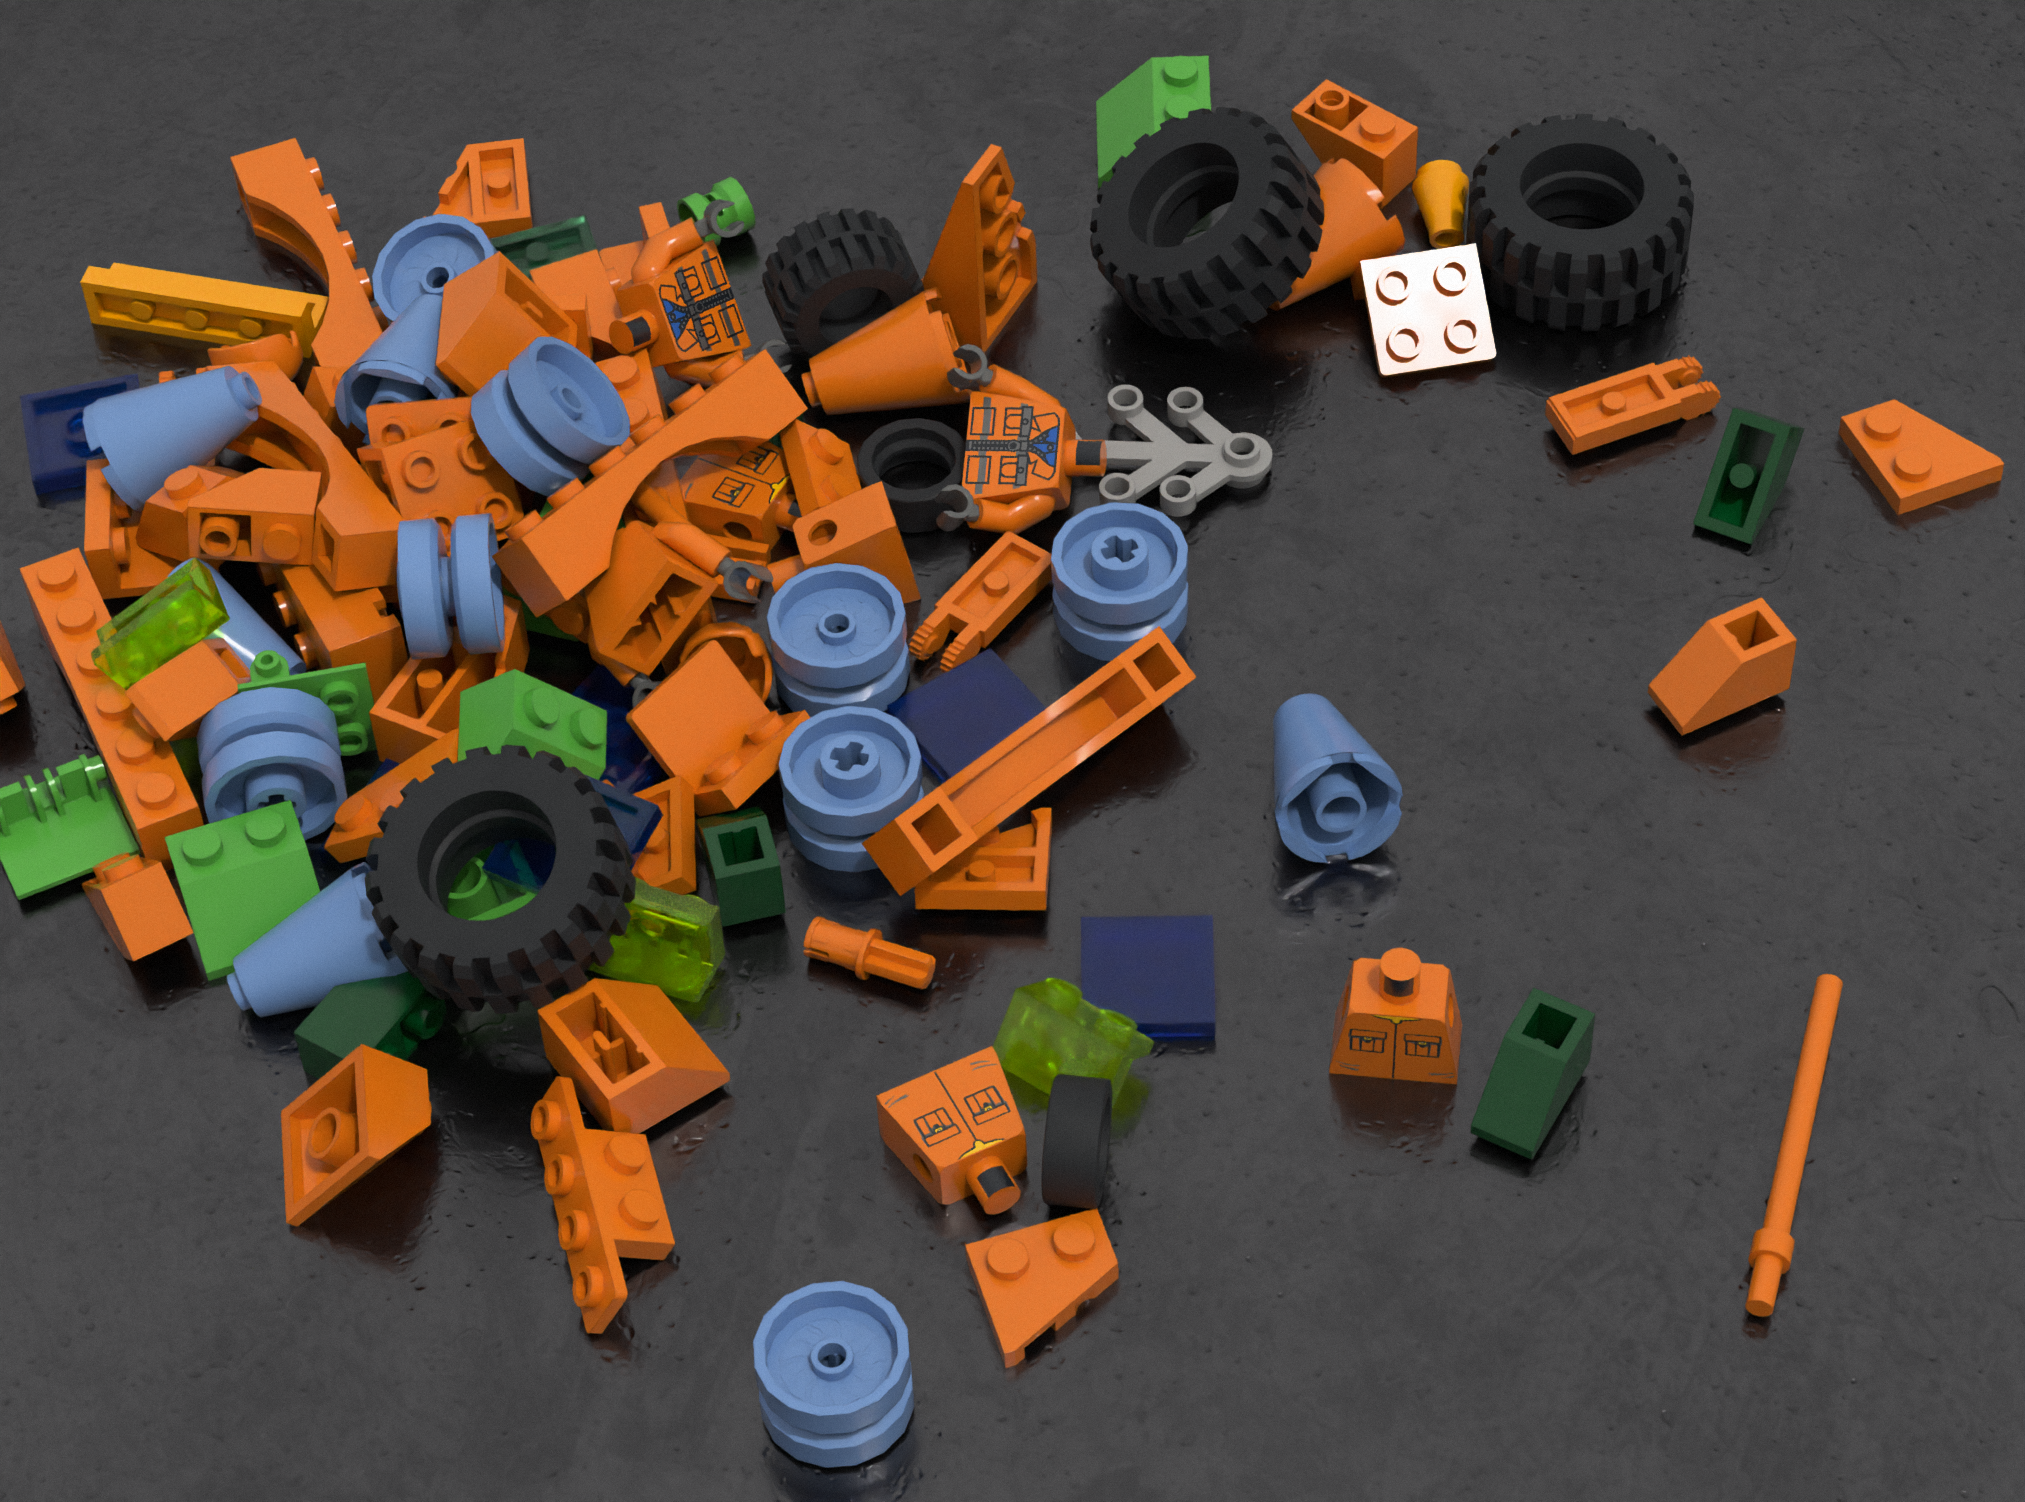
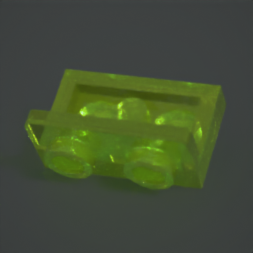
(160, 625)
(668, 943)
(1058, 1032)

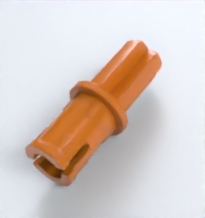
(867, 953)

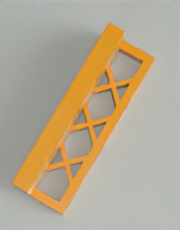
(199, 306)

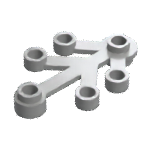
(1227, 457)

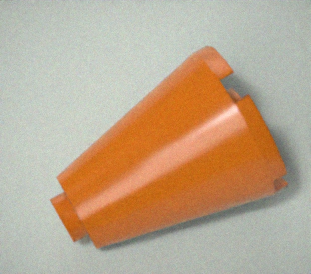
(1351, 230)
(890, 363)

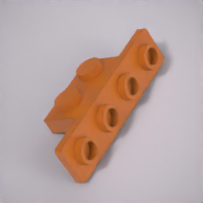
(602, 1199)

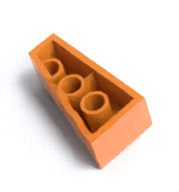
(337, 625)

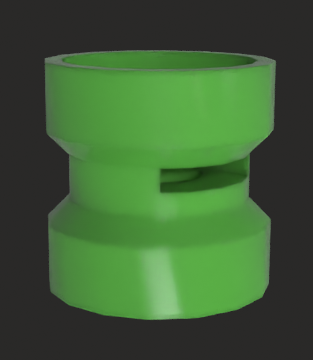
(727, 189)

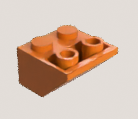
(490, 319)
(628, 1053)

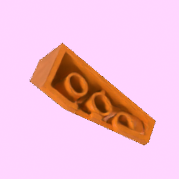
(983, 254)

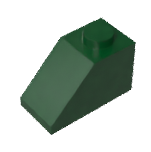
(1747, 474)

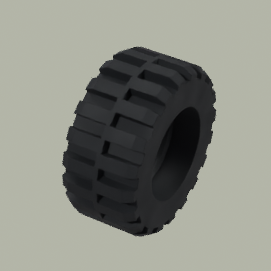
(1584, 171)
(1237, 263)
(458, 816)

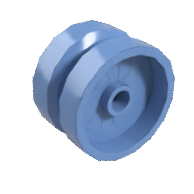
(425, 258)
(549, 415)
(1118, 578)
(444, 586)
(838, 639)
(272, 750)
(845, 781)
(834, 1373)

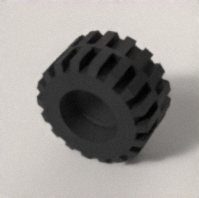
(837, 278)

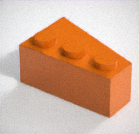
(426, 692)

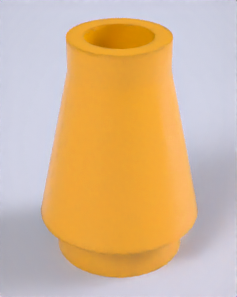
(1442, 200)

